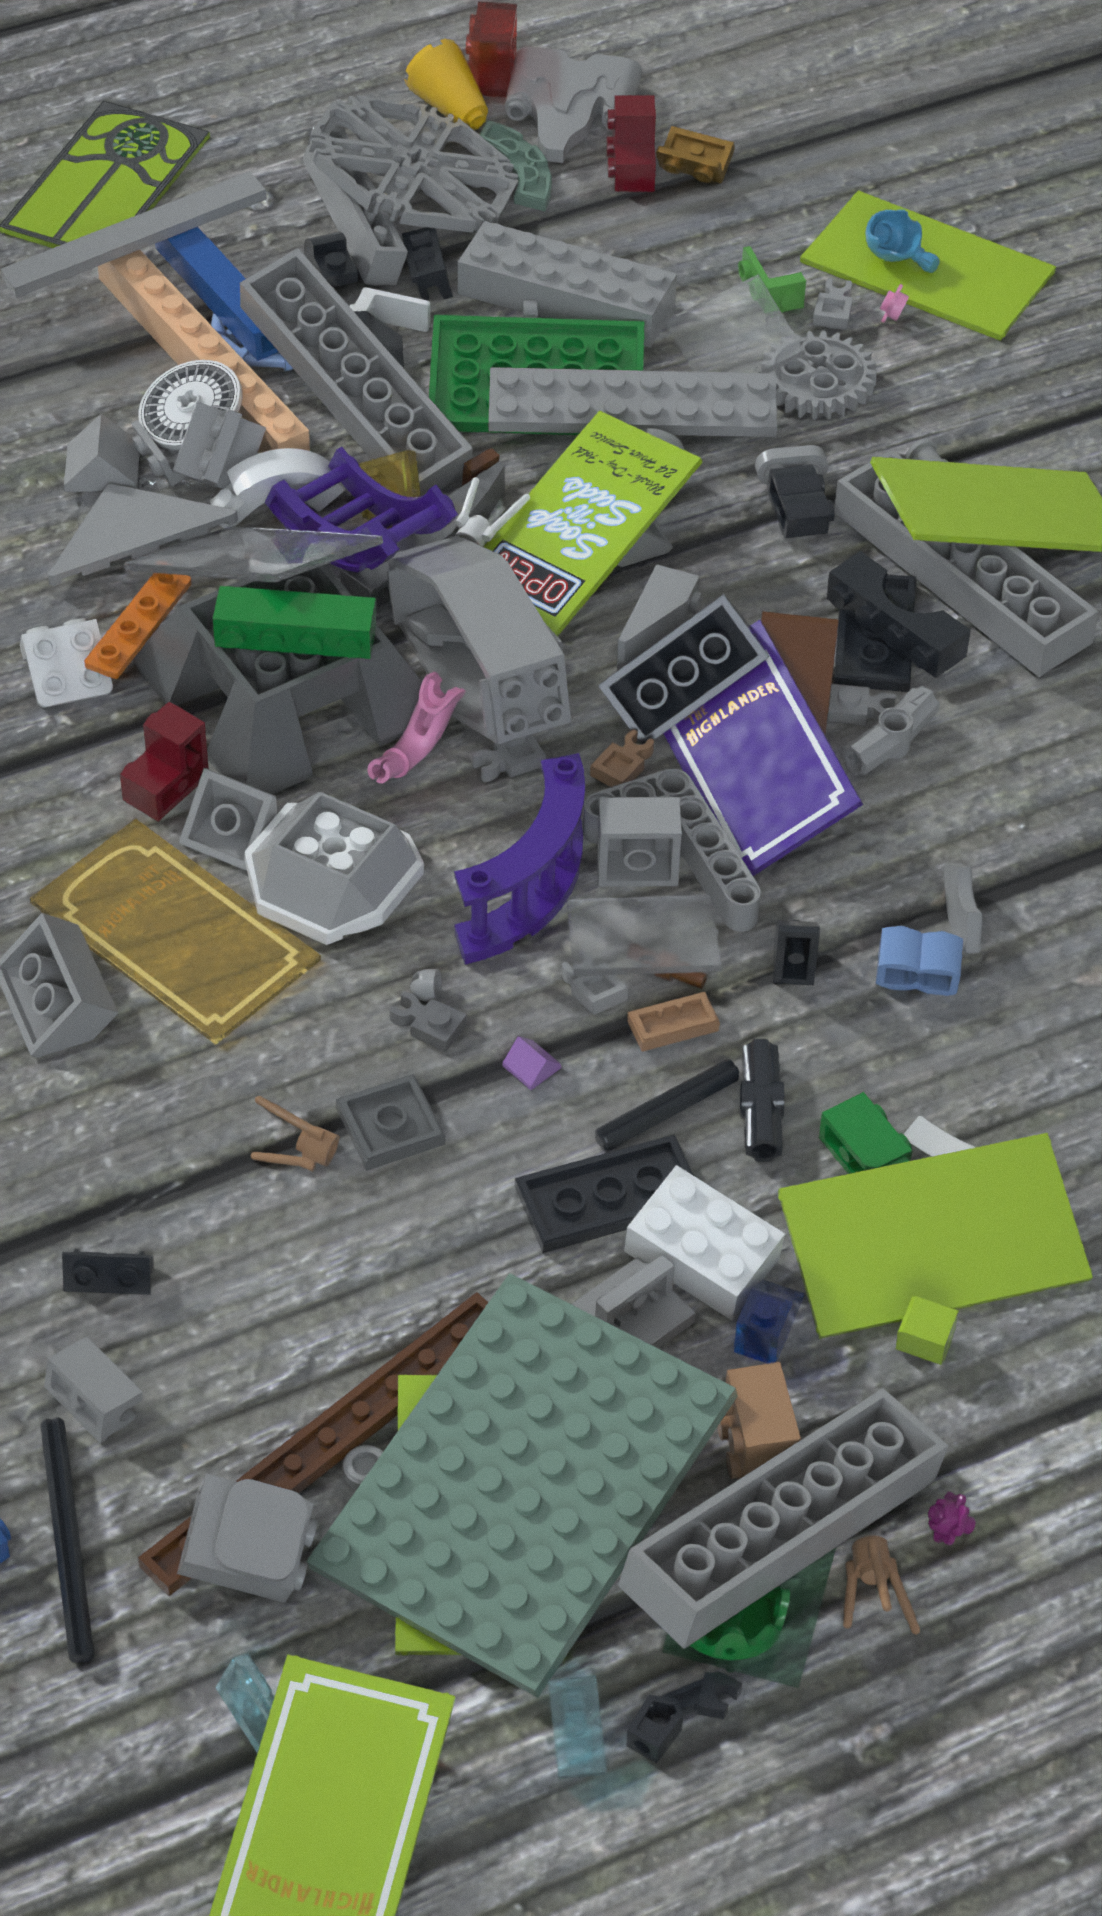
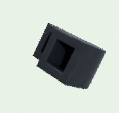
(331, 258)

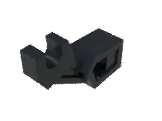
(700, 1696)

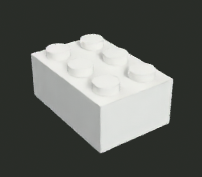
(708, 1238)

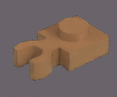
(623, 763)

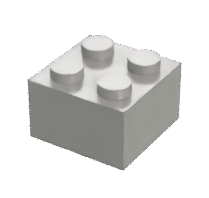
(639, 841)

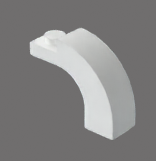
(256, 475)

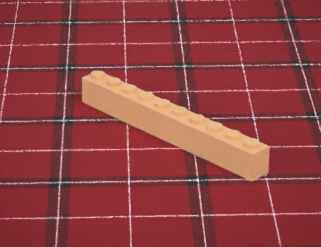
(190, 337)

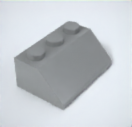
(55, 987)

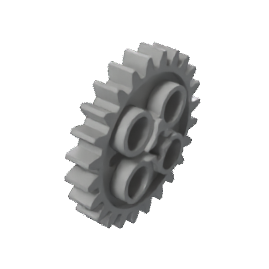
(827, 377)

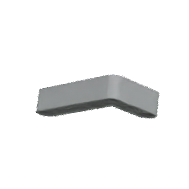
(702, 844)

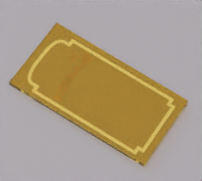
(176, 931)

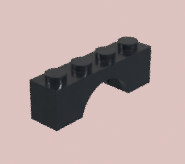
(928, 639)

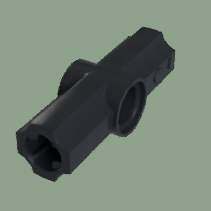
(762, 1100)

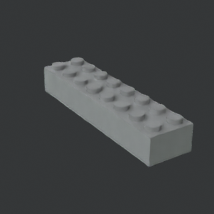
(351, 369)
(987, 584)
(781, 1517)

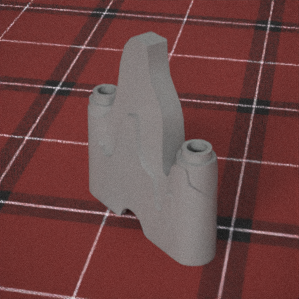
(566, 94)

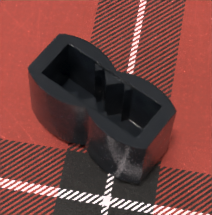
(800, 501)

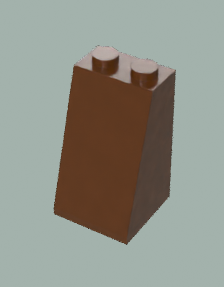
(809, 653)

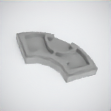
(961, 907)

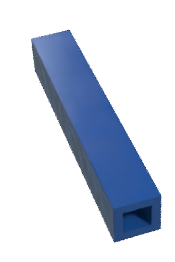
(216, 284)

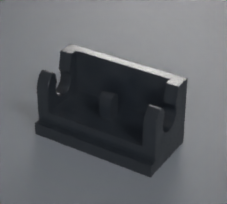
(427, 261)

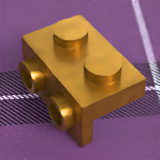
(695, 155)

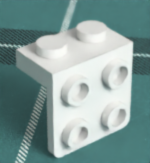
(58, 664)

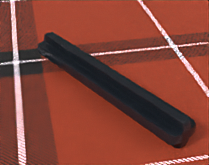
(666, 1104)

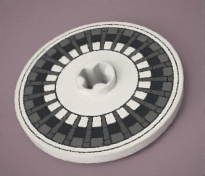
(173, 396)

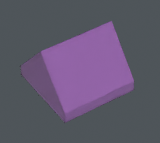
(530, 1062)

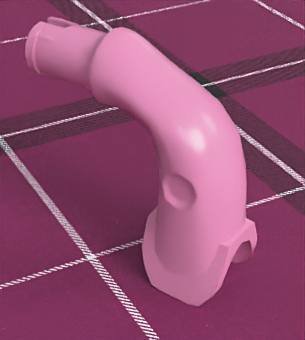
(422, 732)

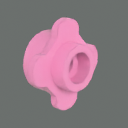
(894, 304)

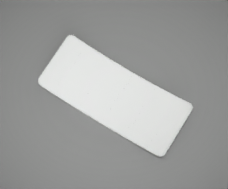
(933, 1139)

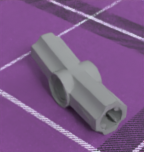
(892, 733)

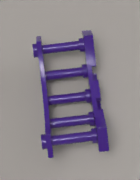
(405, 514)
(535, 869)

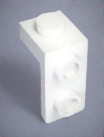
(395, 309)

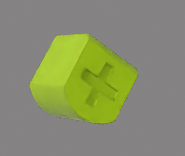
(927, 1330)

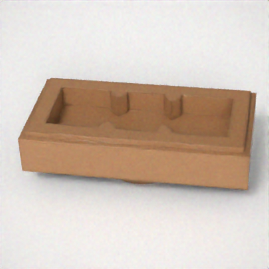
(673, 1021)

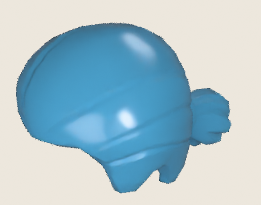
(897, 237)

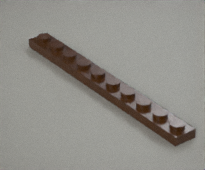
(333, 1432)

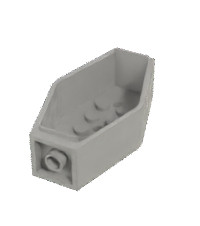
(513, 658)

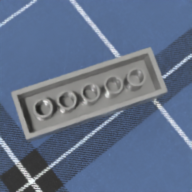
(565, 279)

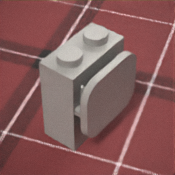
(248, 1537)

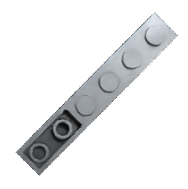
(375, 582)

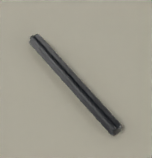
(67, 1541)

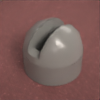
(427, 984)

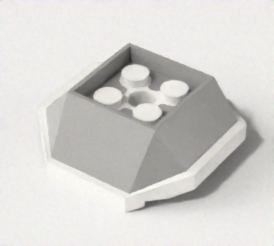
(330, 868)

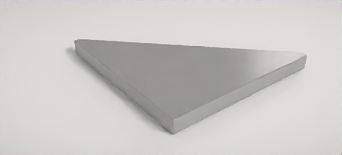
(133, 524)

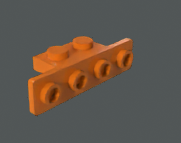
(137, 624)

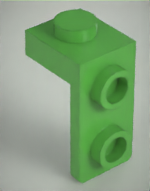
(785, 290)

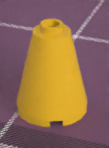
(446, 82)

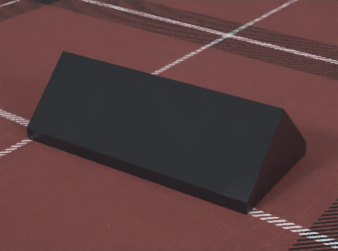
(684, 669)

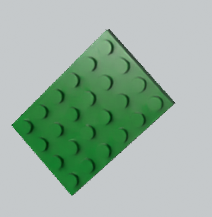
(471, 345)

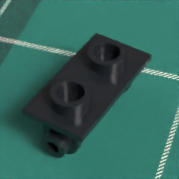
(107, 1272)

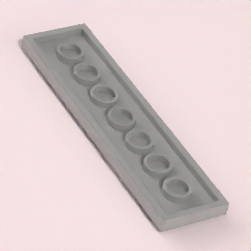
(645, 399)

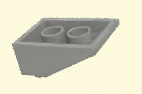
(663, 606)

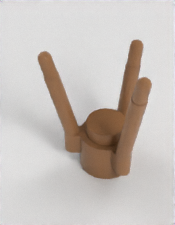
(314, 1142)
(874, 1566)

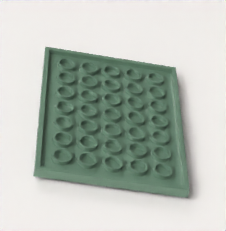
(522, 1483)

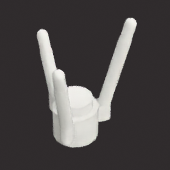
(479, 529)

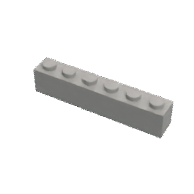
(370, 237)

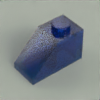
(766, 1321)

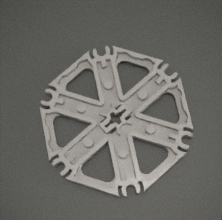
(390, 154)

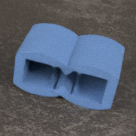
(919, 961)

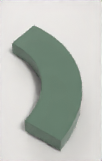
(529, 164)

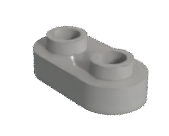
(790, 457)

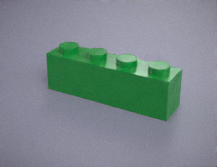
(294, 622)

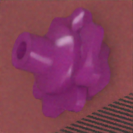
(950, 1518)

